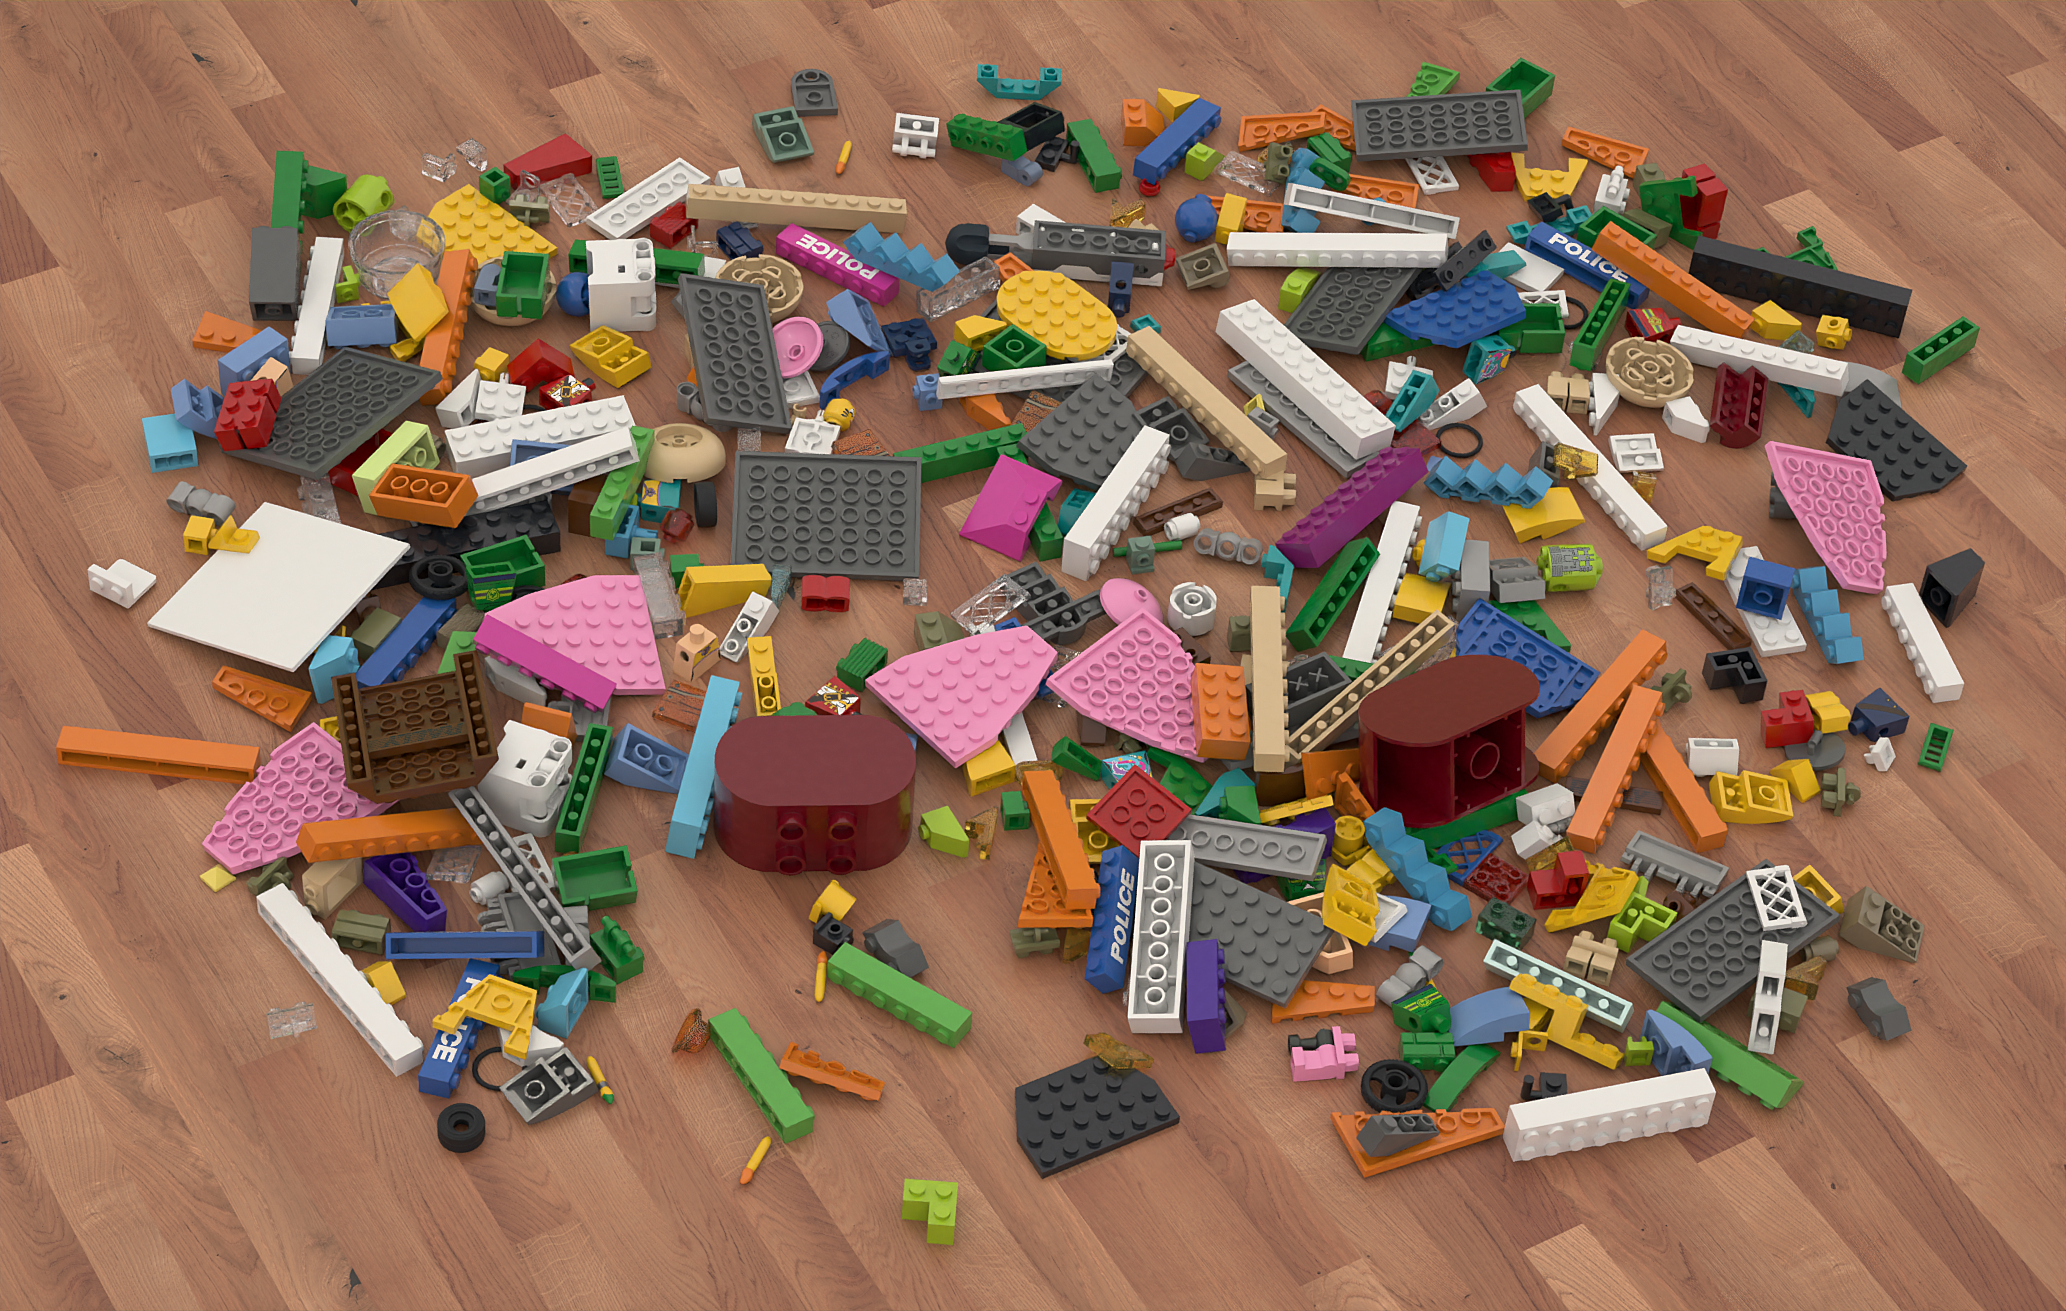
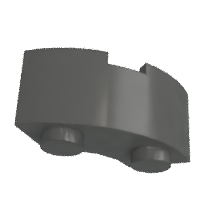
(895, 948)
(1878, 1008)

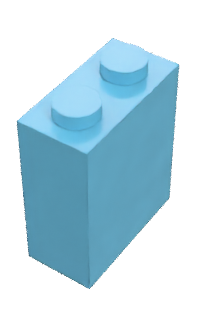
(169, 443)
(1443, 546)

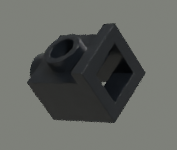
(831, 934)

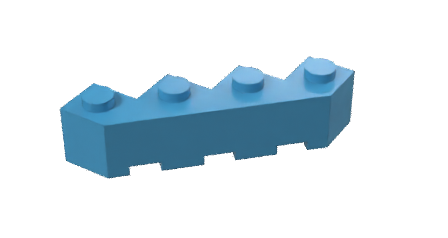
(1295, 218)
(897, 260)
(1479, 483)
(1824, 616)
(1409, 864)

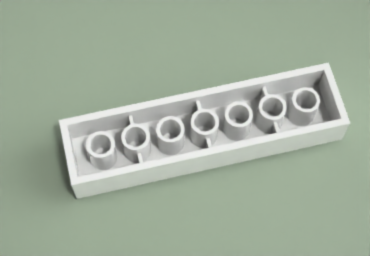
(487, 445)
(1115, 503)
(1161, 937)
(1608, 1114)

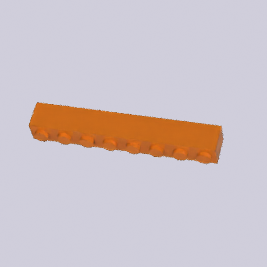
(1671, 282)
(444, 339)
(1600, 705)
(157, 755)
(1615, 769)
(1681, 792)
(385, 835)
(1060, 840)

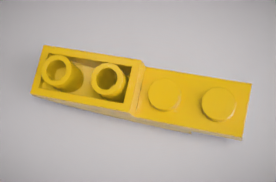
(763, 675)

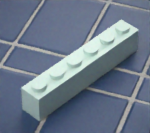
(1602, 1005)

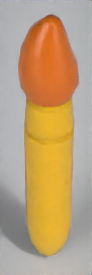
(840, 166)
(822, 962)
(747, 1173)

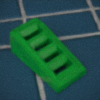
(609, 176)
(1938, 732)
(1075, 758)

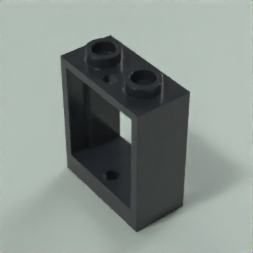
(1038, 123)

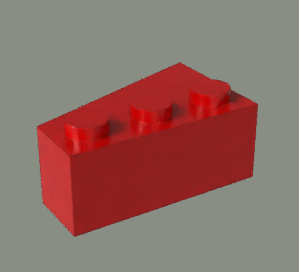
(1495, 170)

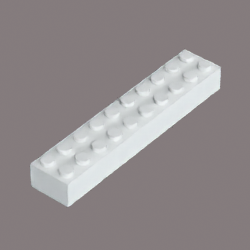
(1305, 379)

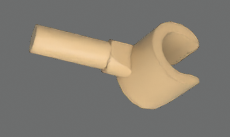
(797, 413)

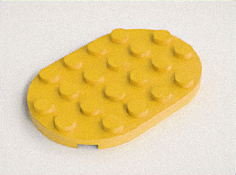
(1057, 314)

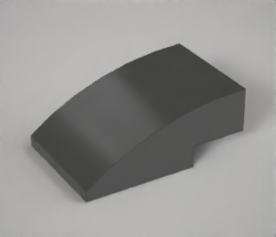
(1176, 422)
(549, 1087)

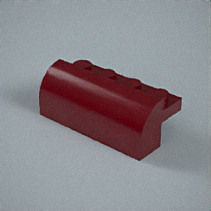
(1738, 406)

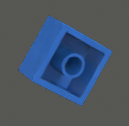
(1765, 588)

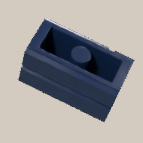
(738, 242)

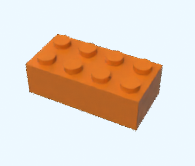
(423, 495)
(1220, 711)

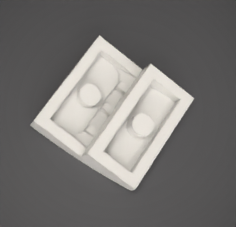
(1635, 453)

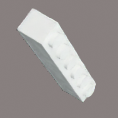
(1922, 643)

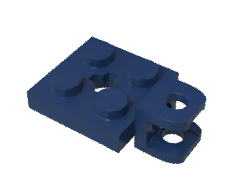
(911, 339)

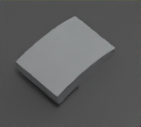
(1859, 373)
(1515, 580)

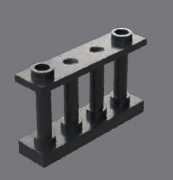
(1458, 264)

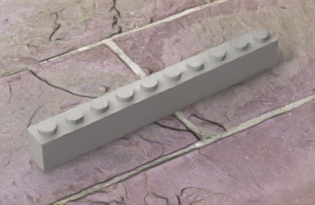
(525, 878)

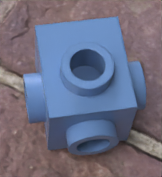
(925, 392)

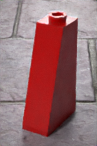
(550, 161)

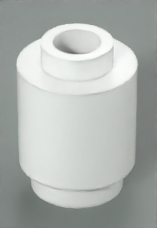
(1182, 527)
(488, 887)

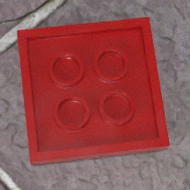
(1138, 811)

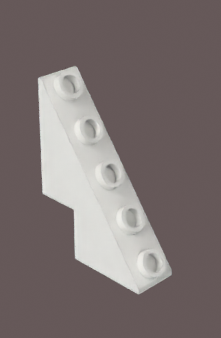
(1768, 997)

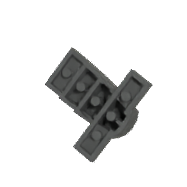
(1051, 609)

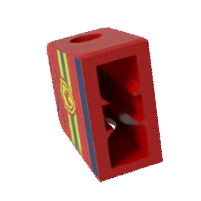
(1651, 324)

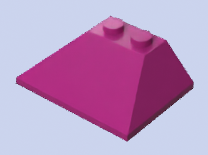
(1009, 507)

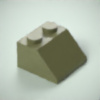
(935, 630)

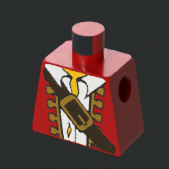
(566, 392)
(834, 699)

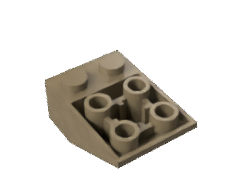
(1881, 926)

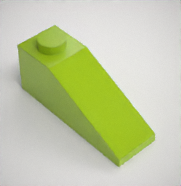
(1296, 288)

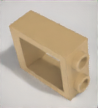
(330, 883)

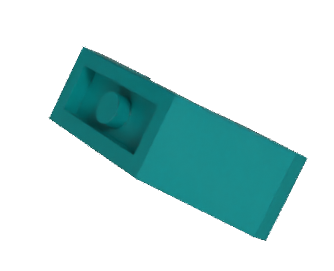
(1016, 88)
(1278, 568)

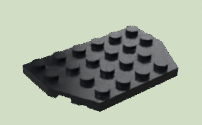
(1901, 450)
(1087, 1113)

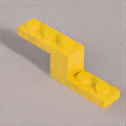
(1567, 1020)

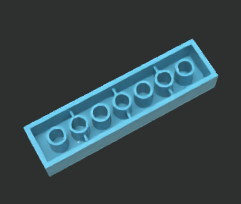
(697, 786)

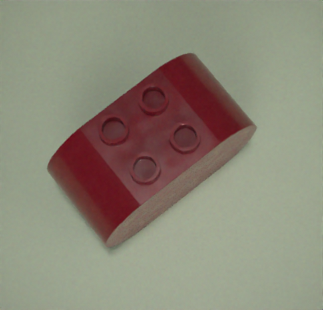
(1447, 739)
(814, 793)

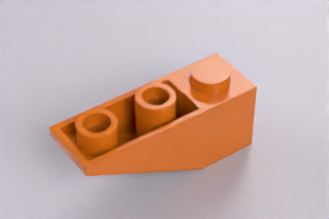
(985, 410)

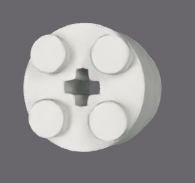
(1192, 608)

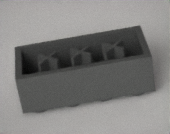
(1309, 687)

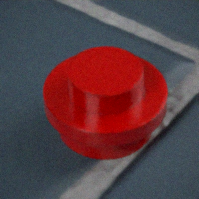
(1149, 189)

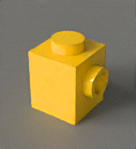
(492, 364)
(198, 534)

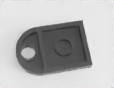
(813, 96)

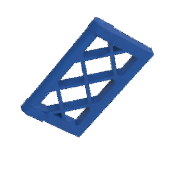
(1484, 835)

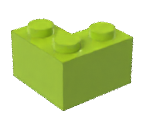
(1640, 919)
(932, 1203)

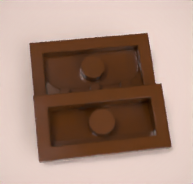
(1280, 787)

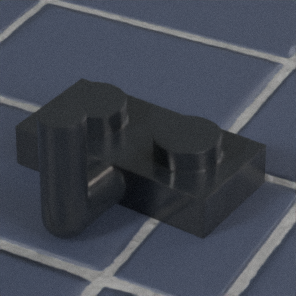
(1055, 151)
(1549, 209)
(1550, 1086)

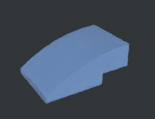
(197, 407)
(1408, 929)
(1488, 1017)
(1673, 1046)

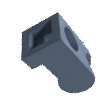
(1022, 170)
(486, 285)

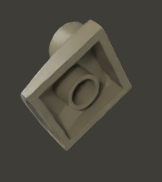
(1203, 268)

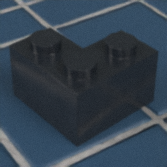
(1738, 670)

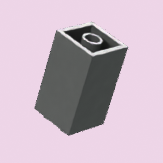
(274, 273)

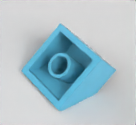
(333, 658)
(564, 1003)

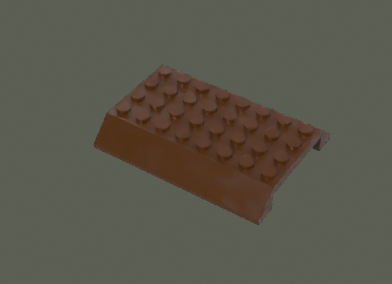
(411, 707)

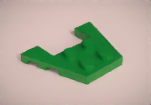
(1663, 201)
(1814, 251)
(1534, 618)
(1181, 778)

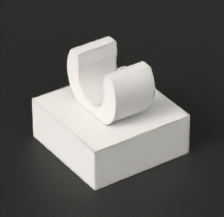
(1881, 754)

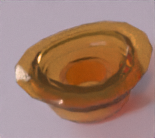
(692, 1034)

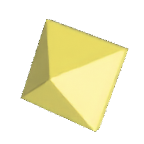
(1253, 403)
(217, 877)

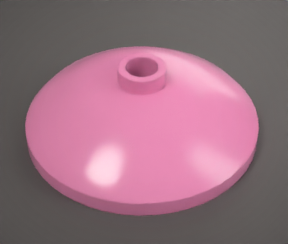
(797, 345)
(1125, 597)

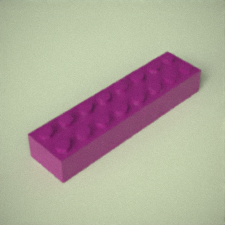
(1352, 506)

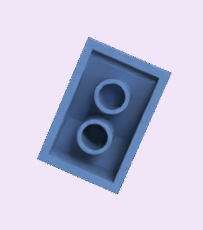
(858, 318)
(645, 761)

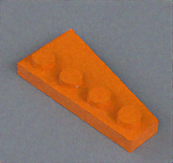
(1338, 127)
(1261, 130)
(221, 333)
(1323, 768)

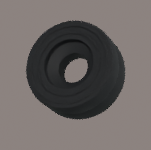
(461, 1114)

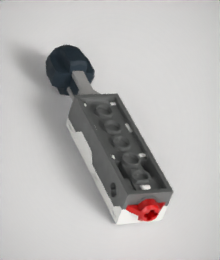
(1069, 249)

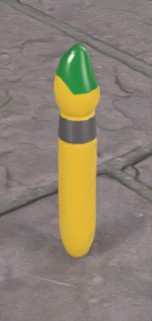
(606, 1092)

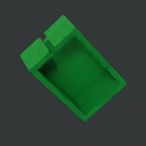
(1533, 82)
(1590, 229)
(523, 284)
(1537, 333)
(519, 553)
(595, 879)

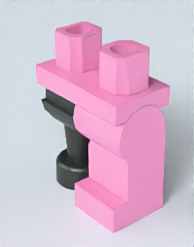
(1327, 1059)

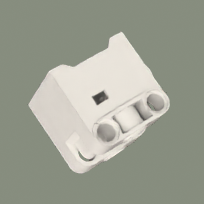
(624, 295)
(529, 779)

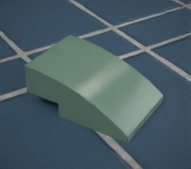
(782, 134)

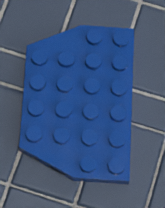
(1461, 313)
(1560, 674)

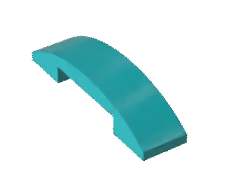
(1568, 225)

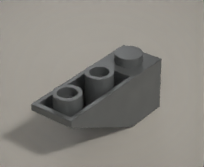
(1208, 462)
(1393, 1133)

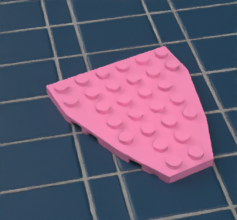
(1838, 510)
(597, 624)
(1135, 684)
(966, 688)
(296, 787)

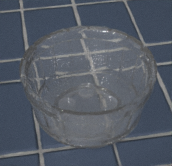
(391, 245)

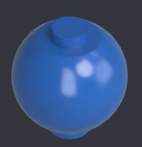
(1196, 218)
(573, 294)

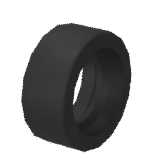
(705, 504)

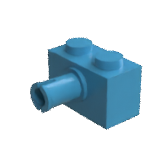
(629, 528)

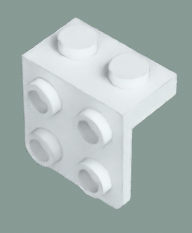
(121, 582)

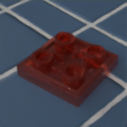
(1416, 436)
(1496, 879)

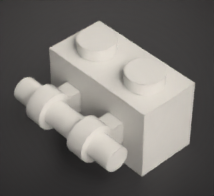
(915, 131)
(1612, 192)
(1711, 755)
(1548, 807)

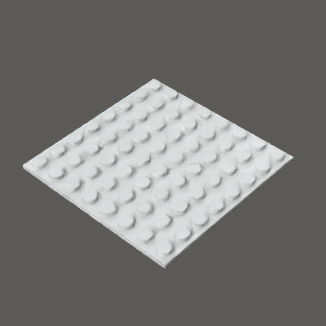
(282, 593)

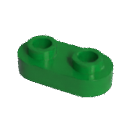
(1330, 173)

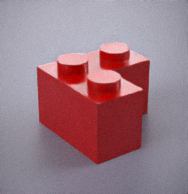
(537, 364)
(1789, 723)
(1560, 885)

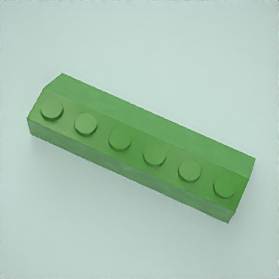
(1736, 1063)

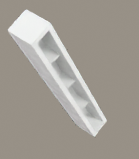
(1371, 210)
(316, 301)
(1774, 362)

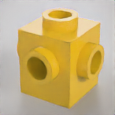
(1833, 332)

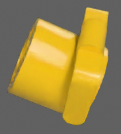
(1348, 840)
(832, 900)

